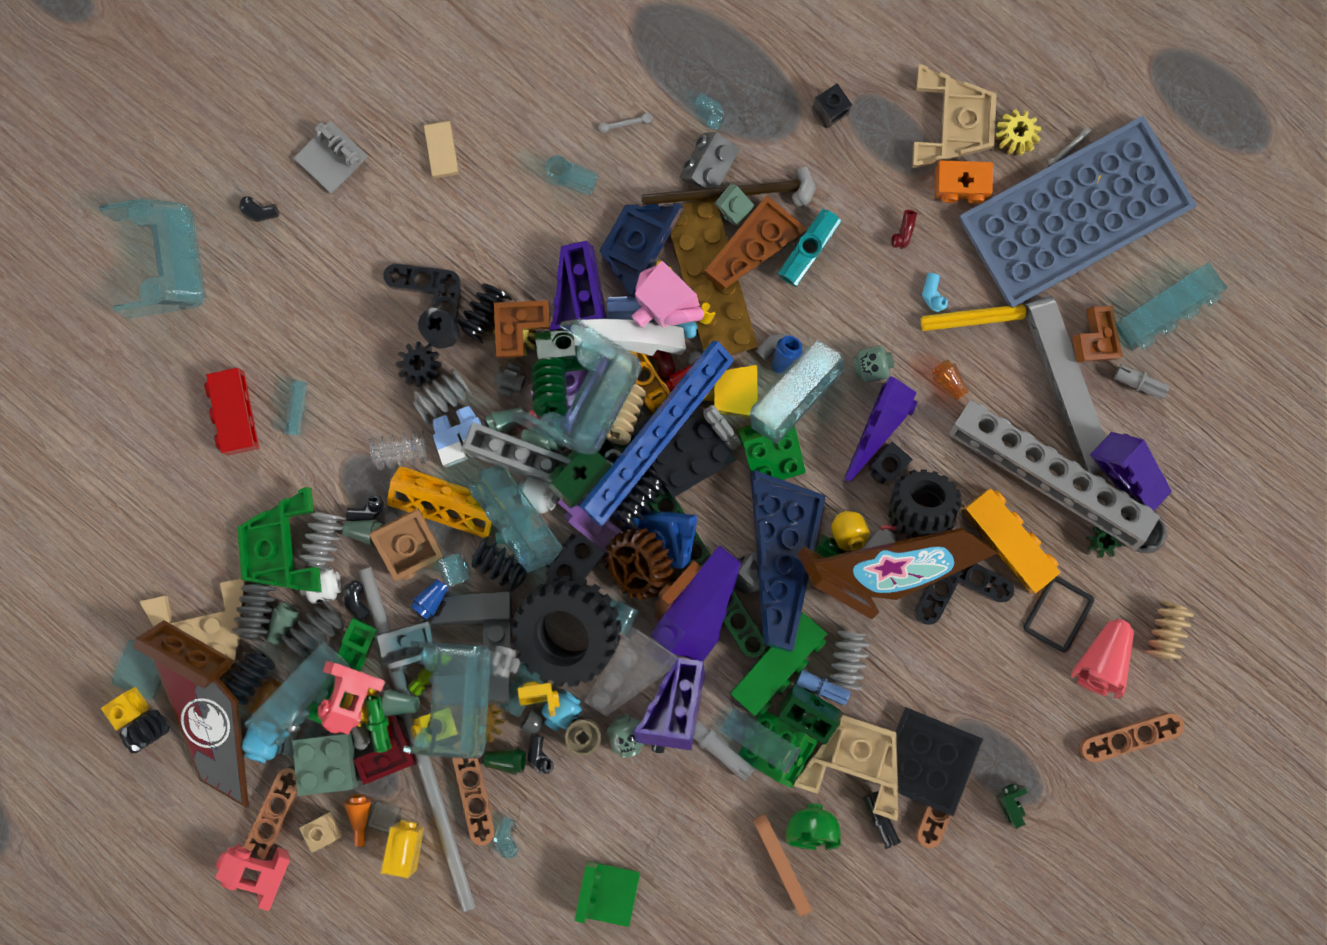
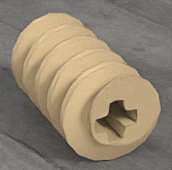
(627, 417)
(1170, 631)

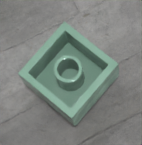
(325, 764)

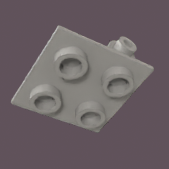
(330, 156)

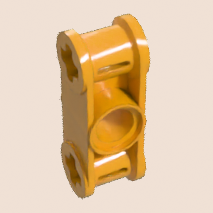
(654, 387)

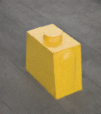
(403, 849)

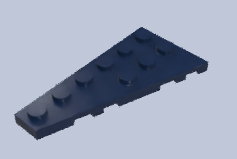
(784, 523)

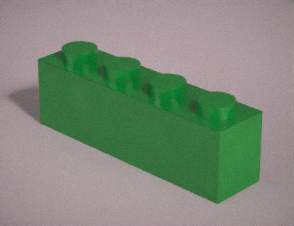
(775, 667)

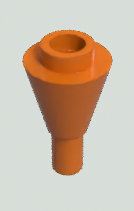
(357, 810)

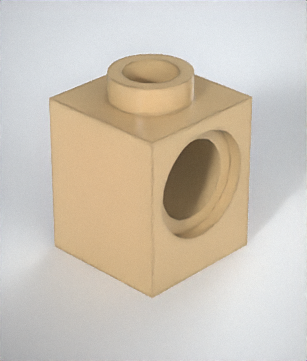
(321, 832)

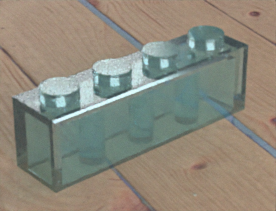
(1170, 306)
(796, 391)
(515, 518)
(294, 697)

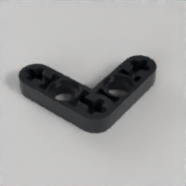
(434, 286)
(952, 582)

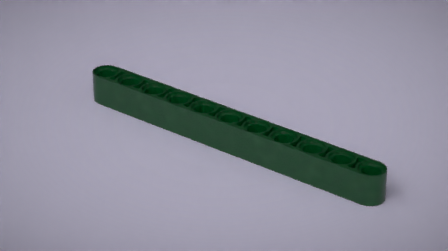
(735, 605)

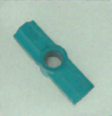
(817, 234)

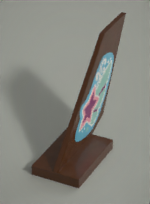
(893, 568)

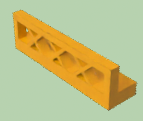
(442, 496)

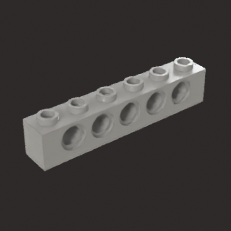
(513, 454)

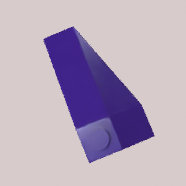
(889, 411)
(696, 616)

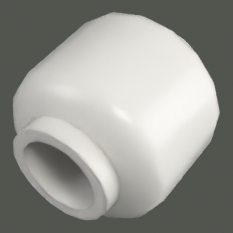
(539, 494)
(330, 587)

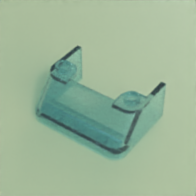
(176, 252)
(599, 398)
(457, 700)

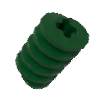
(549, 386)

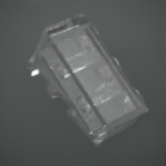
(631, 670)

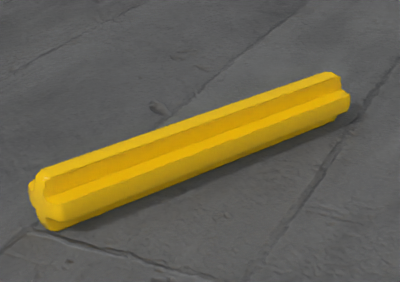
(972, 317)

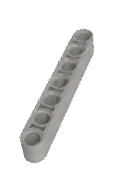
(1066, 380)

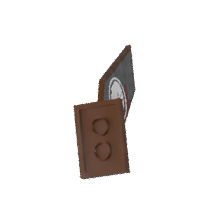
(201, 705)

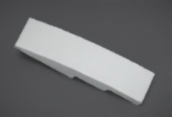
(637, 339)

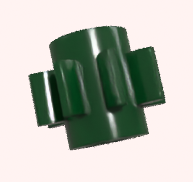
(1098, 546)

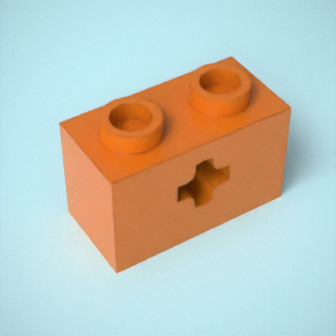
(975, 174)

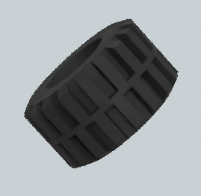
(928, 490)

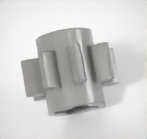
(503, 662)

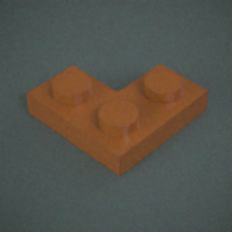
(512, 319)
(1103, 341)

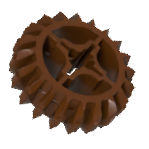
(638, 563)

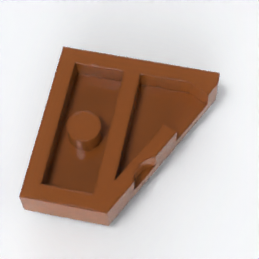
(671, 592)

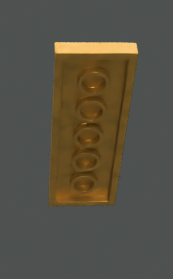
(697, 242)

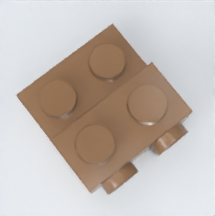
(407, 545)

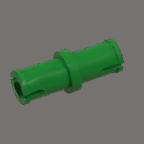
(377, 723)

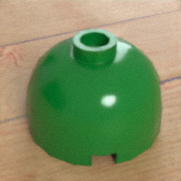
(813, 828)

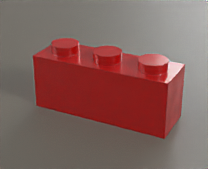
(231, 411)

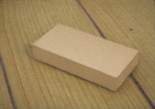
(441, 149)

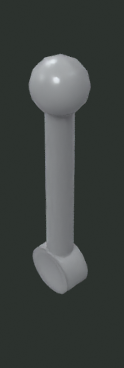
(646, 119)
(1054, 160)

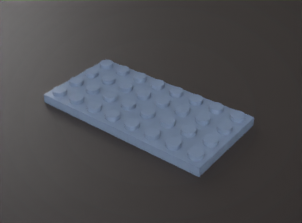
(1068, 220)

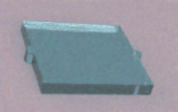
(138, 671)

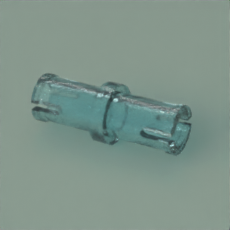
(296, 407)

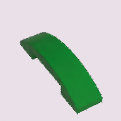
(354, 650)

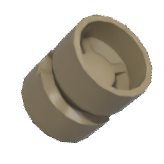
(583, 736)

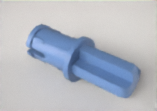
(823, 687)

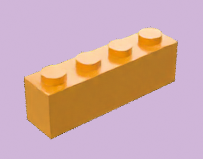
(1013, 543)

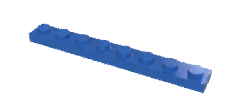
(656, 433)

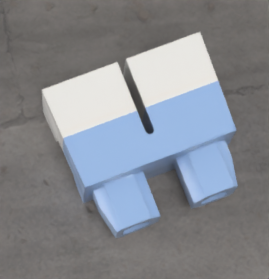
(448, 438)

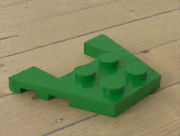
(267, 546)

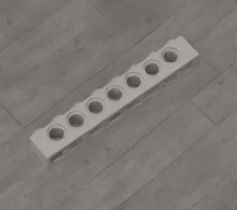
(1059, 488)

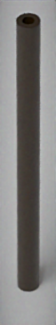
(711, 193)

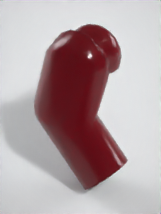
(906, 230)
(665, 364)

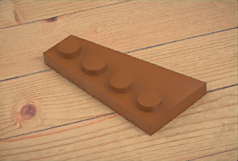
(758, 239)

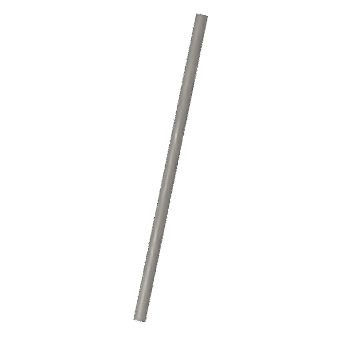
(423, 762)

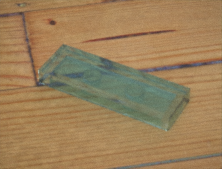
(761, 740)

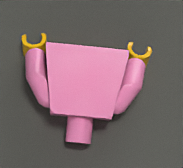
(667, 299)

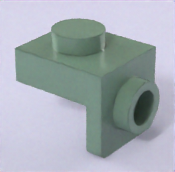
(734, 205)

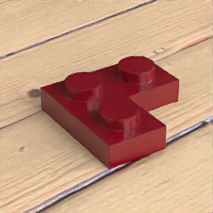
(378, 765)

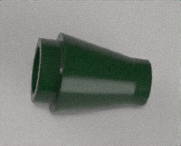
(507, 760)

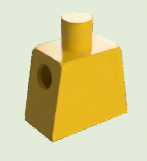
(735, 392)

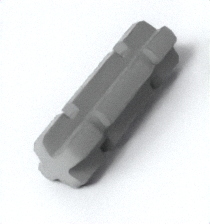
(721, 427)

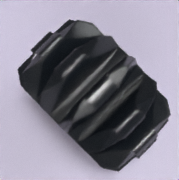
(411, 372)
(144, 731)

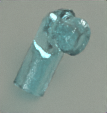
(713, 108)
(503, 839)

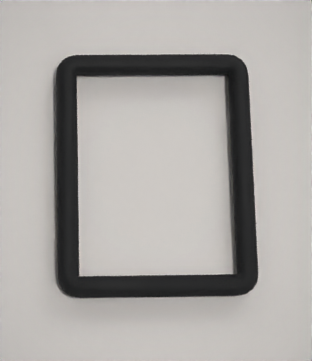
(1080, 621)

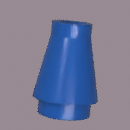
(786, 352)
(429, 600)

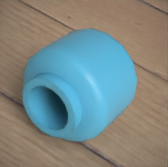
(565, 714)
(257, 749)

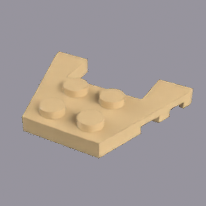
(966, 118)
(209, 629)
(862, 752)

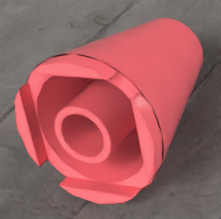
(1107, 660)

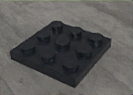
(690, 455)
(934, 760)

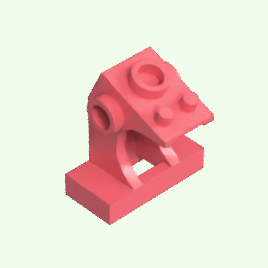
(352, 681)
(232, 865)

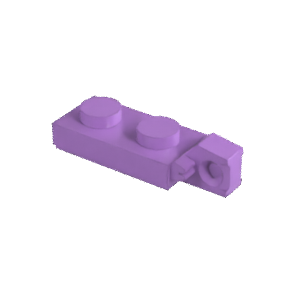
(583, 523)

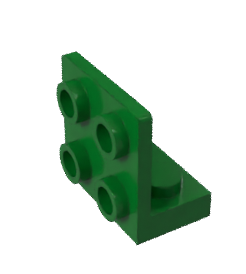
(765, 456)
(790, 734)
(607, 894)

